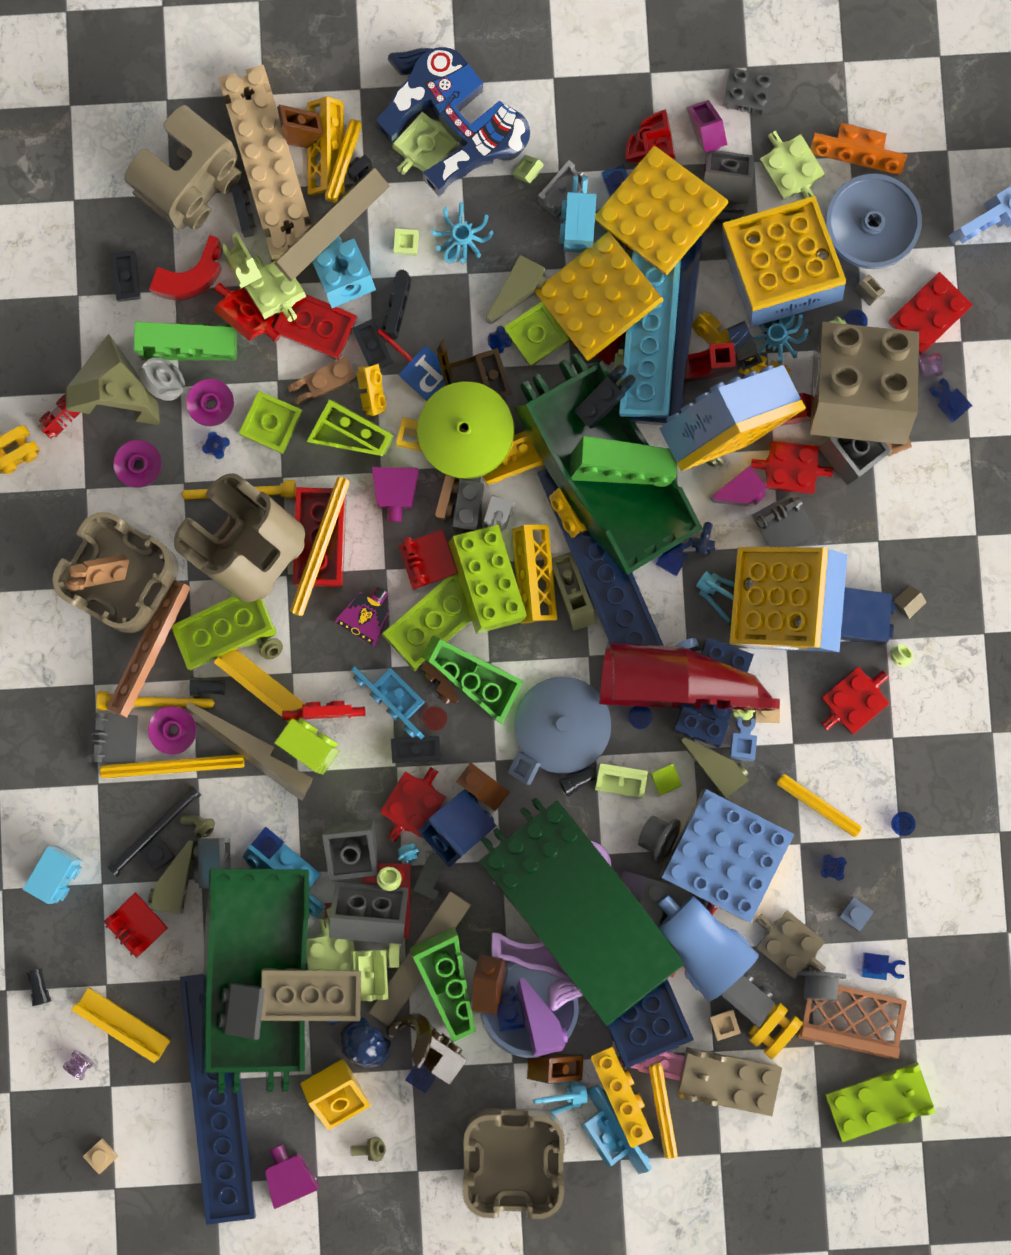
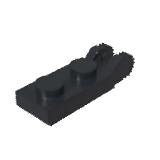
(398, 304)
(604, 397)

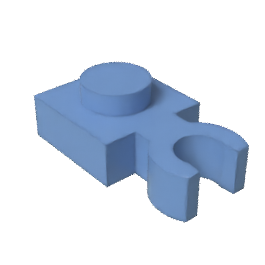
(742, 743)

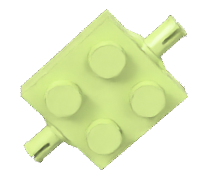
(423, 144)
(792, 166)
(274, 292)
(327, 952)

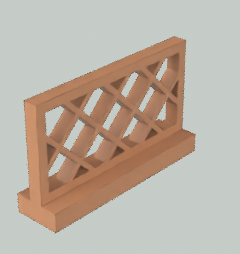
(855, 1041)

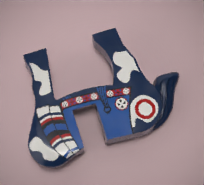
(447, 84)

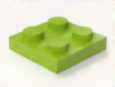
(536, 334)
(270, 422)

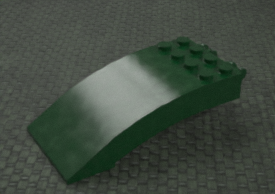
(625, 518)
(580, 911)
(251, 925)

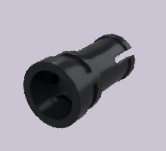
(727, 215)
(199, 686)
(573, 783)
(38, 988)

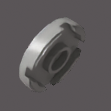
(161, 379)

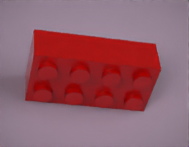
(309, 511)

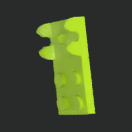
(438, 614)
(222, 630)
(880, 1102)

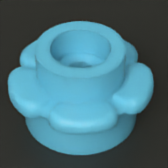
(408, 853)

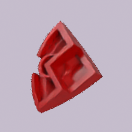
(654, 132)

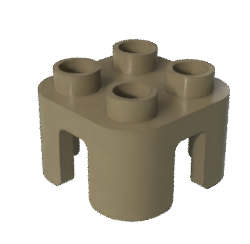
(184, 194)
(250, 544)
(125, 603)
(513, 1162)

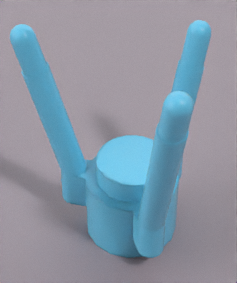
(710, 584)
(574, 1095)

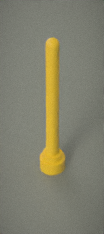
(285, 489)
(104, 698)

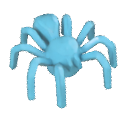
(461, 235)
(778, 335)

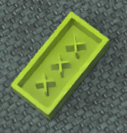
(487, 579)
(304, 744)

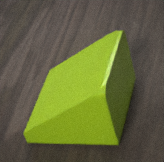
(666, 779)

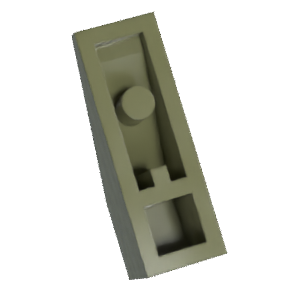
(519, 286)
(573, 591)
(720, 770)
(172, 886)

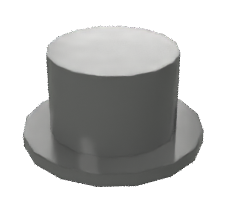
(659, 837)
(821, 985)

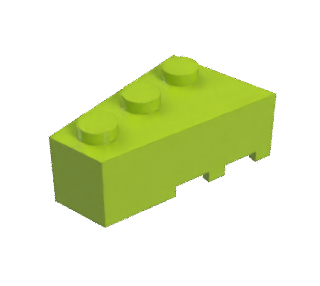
(350, 431)

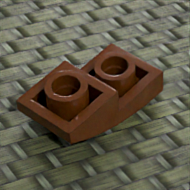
(445, 690)

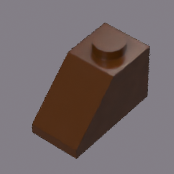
(299, 126)
(482, 786)
(488, 984)
(555, 1068)

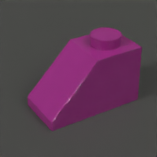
(707, 126)
(742, 490)

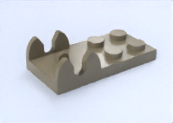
(311, 995)
(729, 1081)

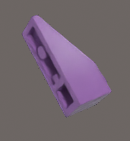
(542, 1025)

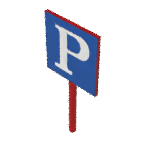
(422, 372)

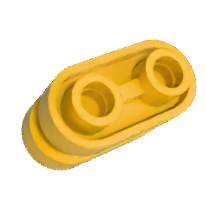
(25, 453)
(775, 1017)

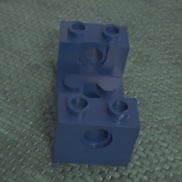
(709, 723)

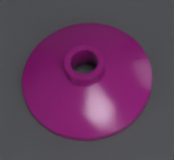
(204, 392)
(132, 453)
(160, 732)

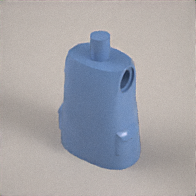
(710, 950)

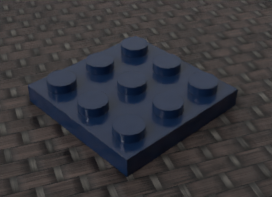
(650, 1027)

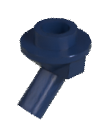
(703, 544)

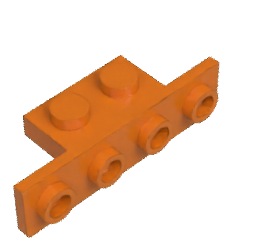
(859, 147)

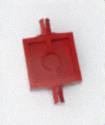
(243, 314)
(792, 467)
(855, 700)
(334, 709)
(412, 803)

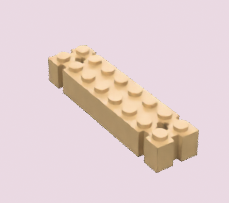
(266, 158)

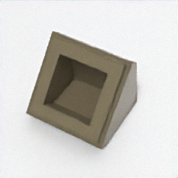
(869, 290)
(910, 601)

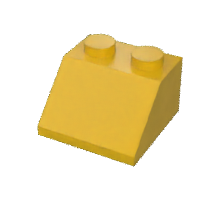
(335, 1094)

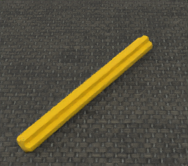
(319, 546)
(172, 766)

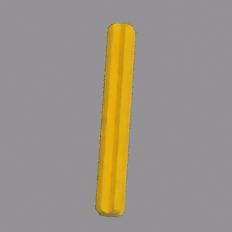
(343, 161)
(819, 805)
(663, 1110)

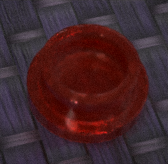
(435, 718)

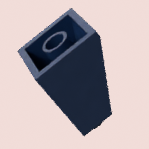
(867, 616)
(457, 827)

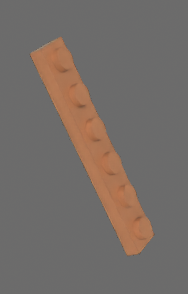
(147, 650)

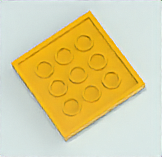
(660, 210)
(598, 296)

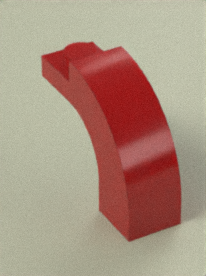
(192, 282)
(711, 363)

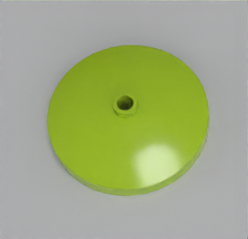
(469, 452)

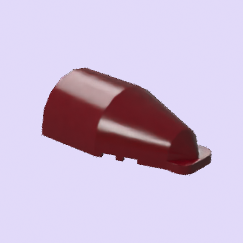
(675, 675)

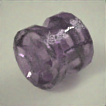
(930, 365)
(78, 1065)

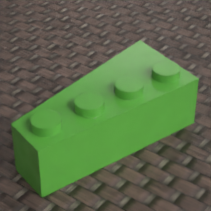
(185, 341)
(621, 462)
(479, 680)
(444, 976)

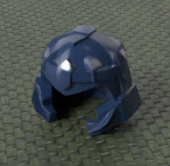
(364, 1044)

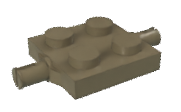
(790, 944)

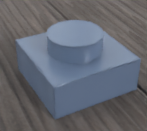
(524, 768)
(856, 914)

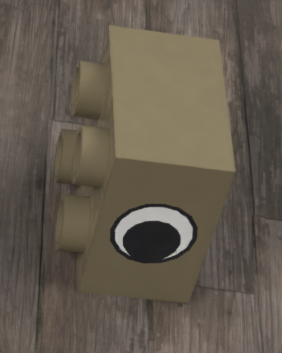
(864, 383)

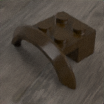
(481, 368)
(431, 1048)

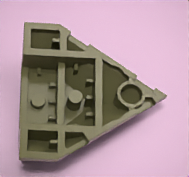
(111, 382)

